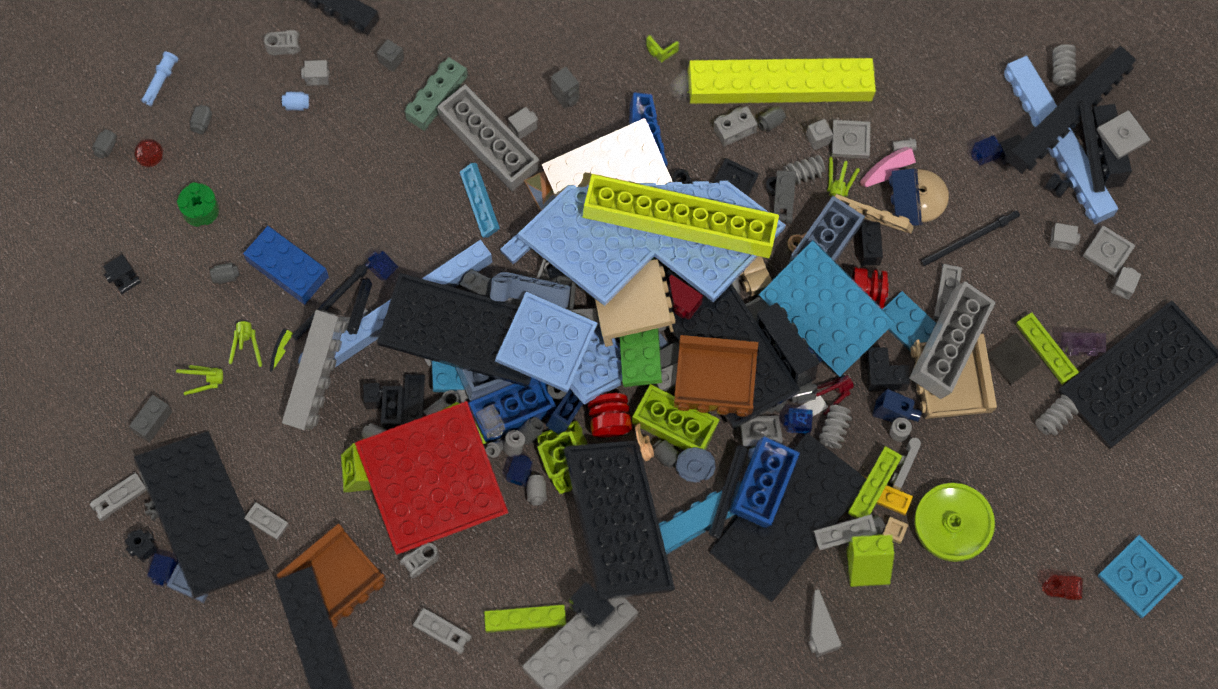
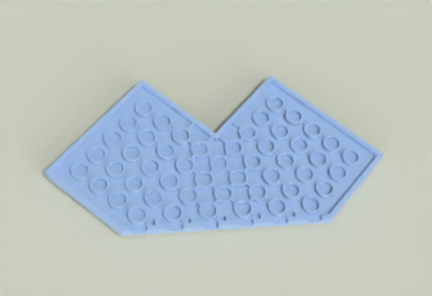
(608, 256)

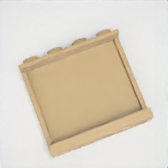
(637, 306)
(972, 391)

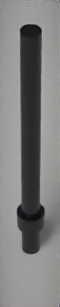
(1001, 222)
(358, 273)

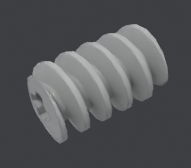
(1064, 65)
(807, 168)
(1056, 415)
(834, 425)

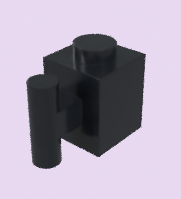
(120, 273)

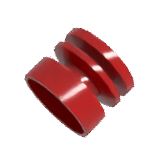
(874, 287)
(609, 415)

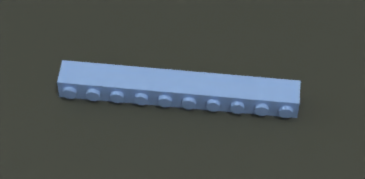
(1068, 152)
(452, 272)

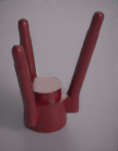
(841, 385)

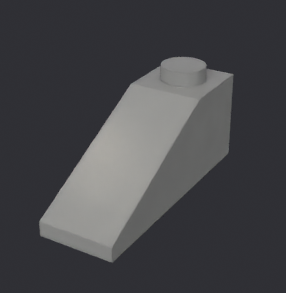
(822, 631)

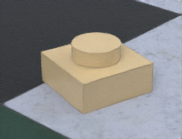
(896, 529)

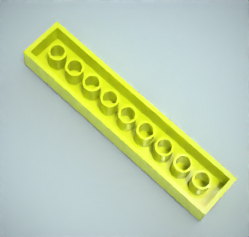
(781, 80)
(680, 216)

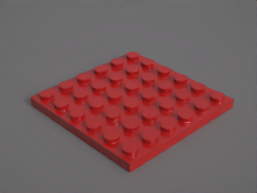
(431, 477)

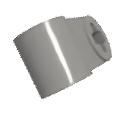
(283, 42)
(419, 560)

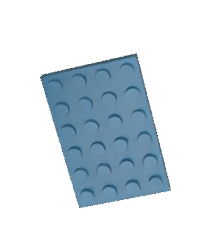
(828, 308)

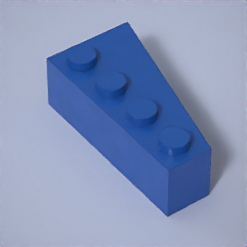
(643, 107)

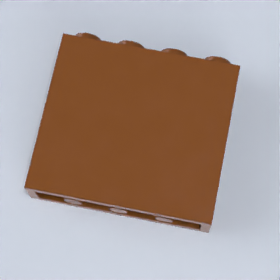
(715, 375)
(342, 572)

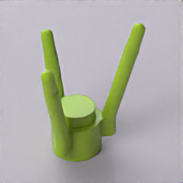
(838, 186)
(243, 333)
(213, 375)

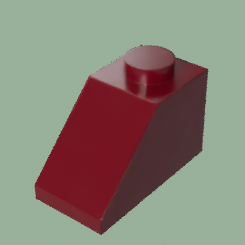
(684, 298)

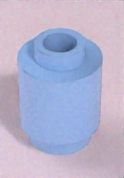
(295, 101)

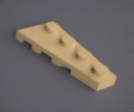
(884, 217)

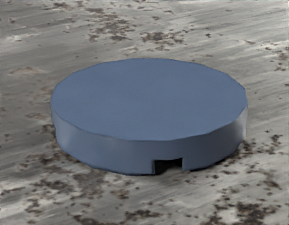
(695, 464)

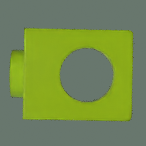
(655, 49)

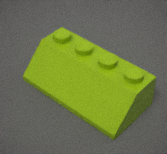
(678, 427)

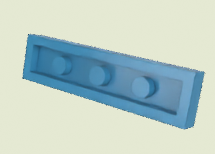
(479, 200)

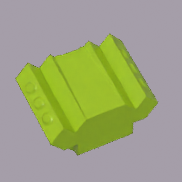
(552, 453)

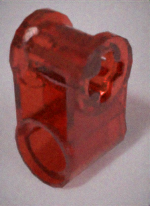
(1067, 587)

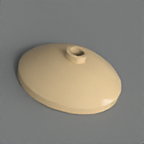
(936, 196)

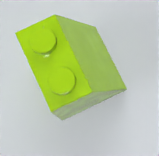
(353, 471)
(870, 560)

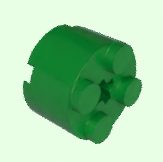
(198, 204)

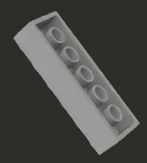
(488, 137)
(952, 340)
(314, 370)
(576, 647)

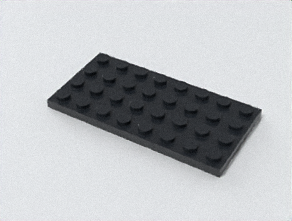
(732, 320)
(449, 327)
(1141, 374)
(814, 499)
(201, 514)
(618, 520)

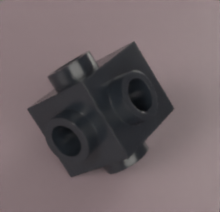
(140, 544)

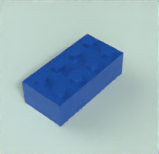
(286, 265)
(516, 405)
(764, 482)

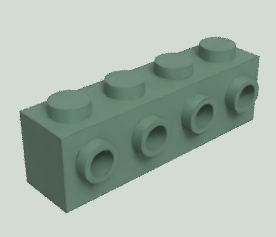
(438, 89)

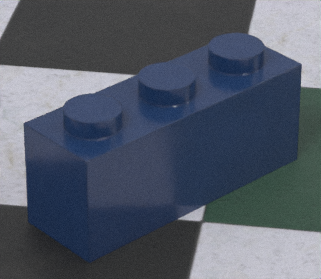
(906, 195)
(564, 413)

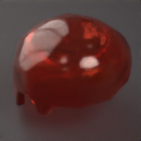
(149, 153)

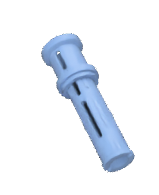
(163, 71)

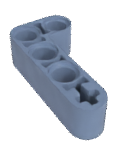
(515, 286)

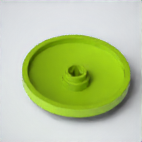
(954, 522)

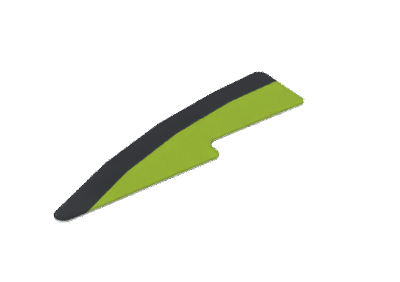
(279, 350)

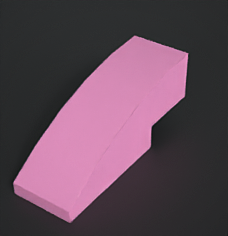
(882, 170)

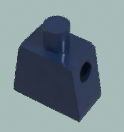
(892, 406)

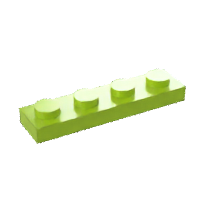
(1047, 348)
(875, 483)
(525, 618)

